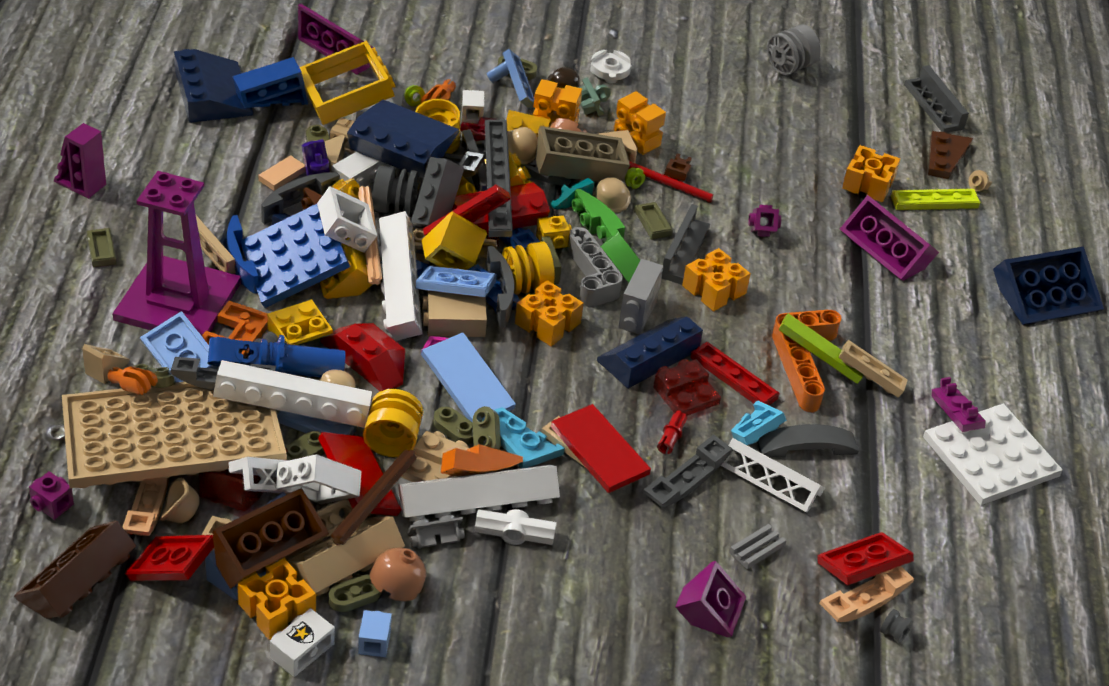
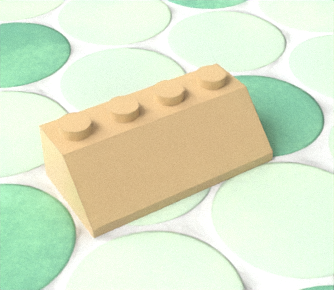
(336, 563)

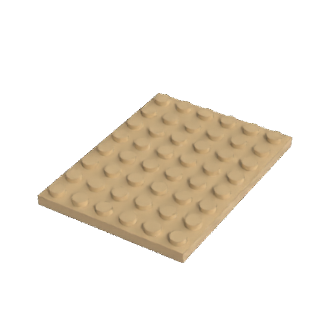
(162, 434)

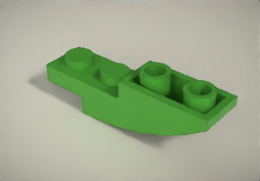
(596, 216)

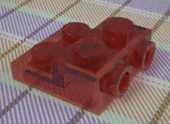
(686, 387)

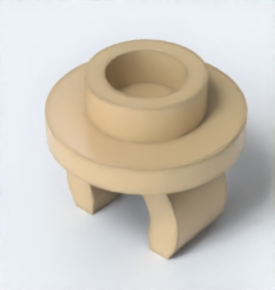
(979, 181)

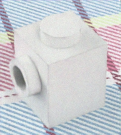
(472, 106)

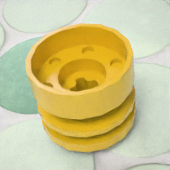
(444, 112)
(530, 267)
(393, 422)

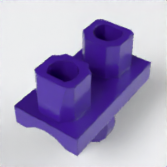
(315, 157)

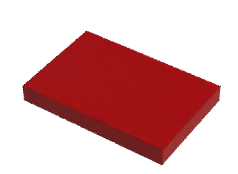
(171, 558)
(865, 558)

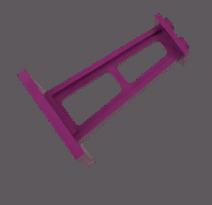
(171, 284)

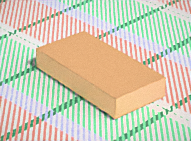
(282, 173)

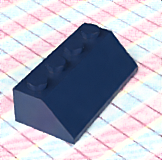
(652, 350)

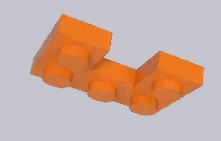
(248, 323)

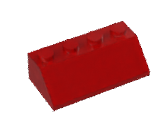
(527, 205)

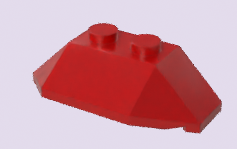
(370, 354)

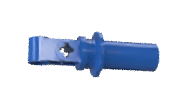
(286, 357)

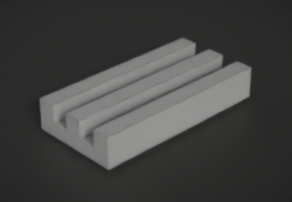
(754, 543)

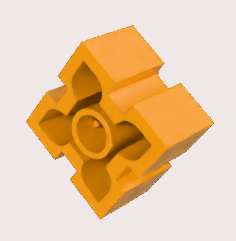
(556, 102)
(641, 121)
(871, 173)
(716, 279)
(549, 313)
(275, 597)

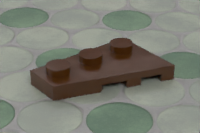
(945, 153)

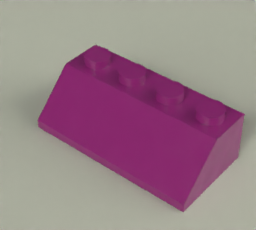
(325, 35)
(888, 239)

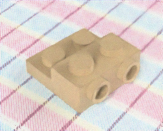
(429, 457)

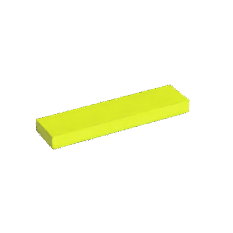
(935, 199)

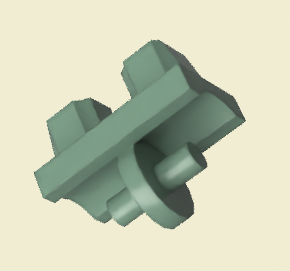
(592, 97)

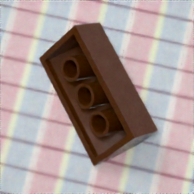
(267, 536)
(77, 570)

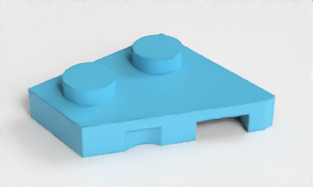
(757, 424)

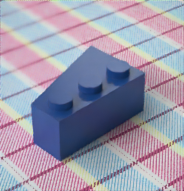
(271, 84)

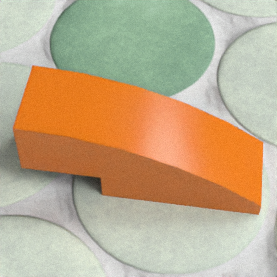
(477, 460)

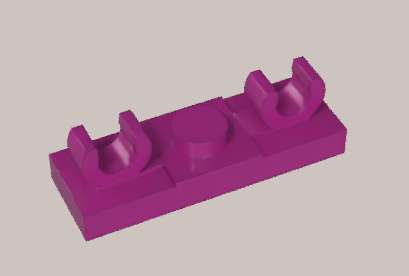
(957, 406)

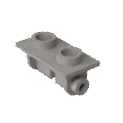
(425, 531)

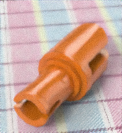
(440, 91)
(133, 379)

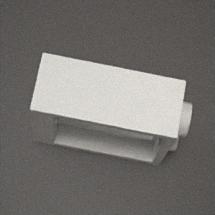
(347, 217)
(319, 479)

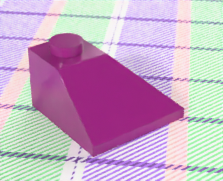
(712, 601)

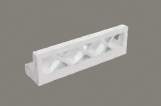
(257, 466)
(779, 469)

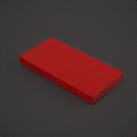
(600, 448)
(356, 454)

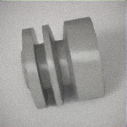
(793, 49)

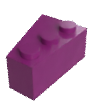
(82, 161)

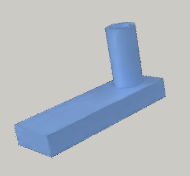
(514, 66)

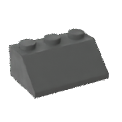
(436, 192)

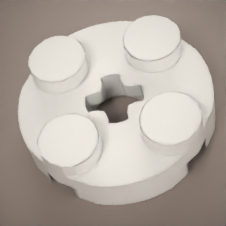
(610, 65)

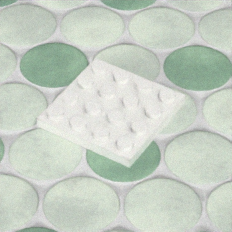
(995, 458)

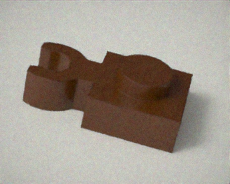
(678, 168)

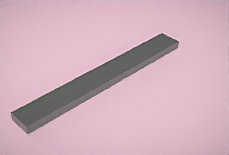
(498, 173)

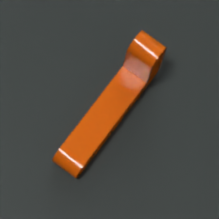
(798, 360)

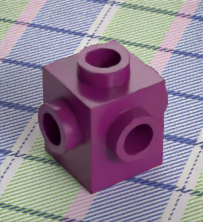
(772, 217)
(51, 495)

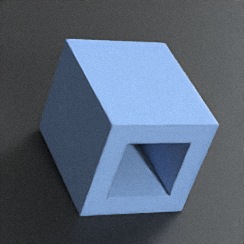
(374, 633)

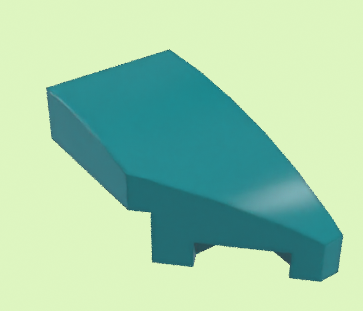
(568, 194)

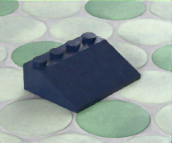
(208, 86)
(400, 136)
(1049, 285)

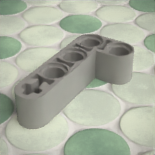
(602, 277)

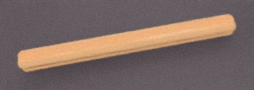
(372, 252)

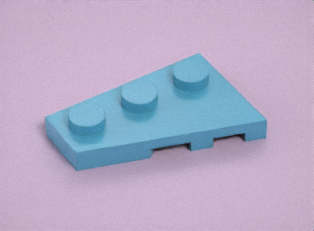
(524, 442)

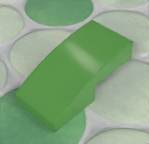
(621, 255)

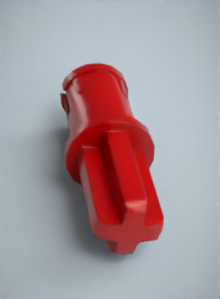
(672, 432)

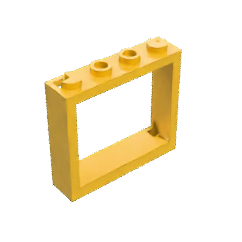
(354, 100)

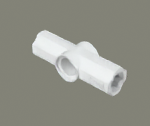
(515, 527)

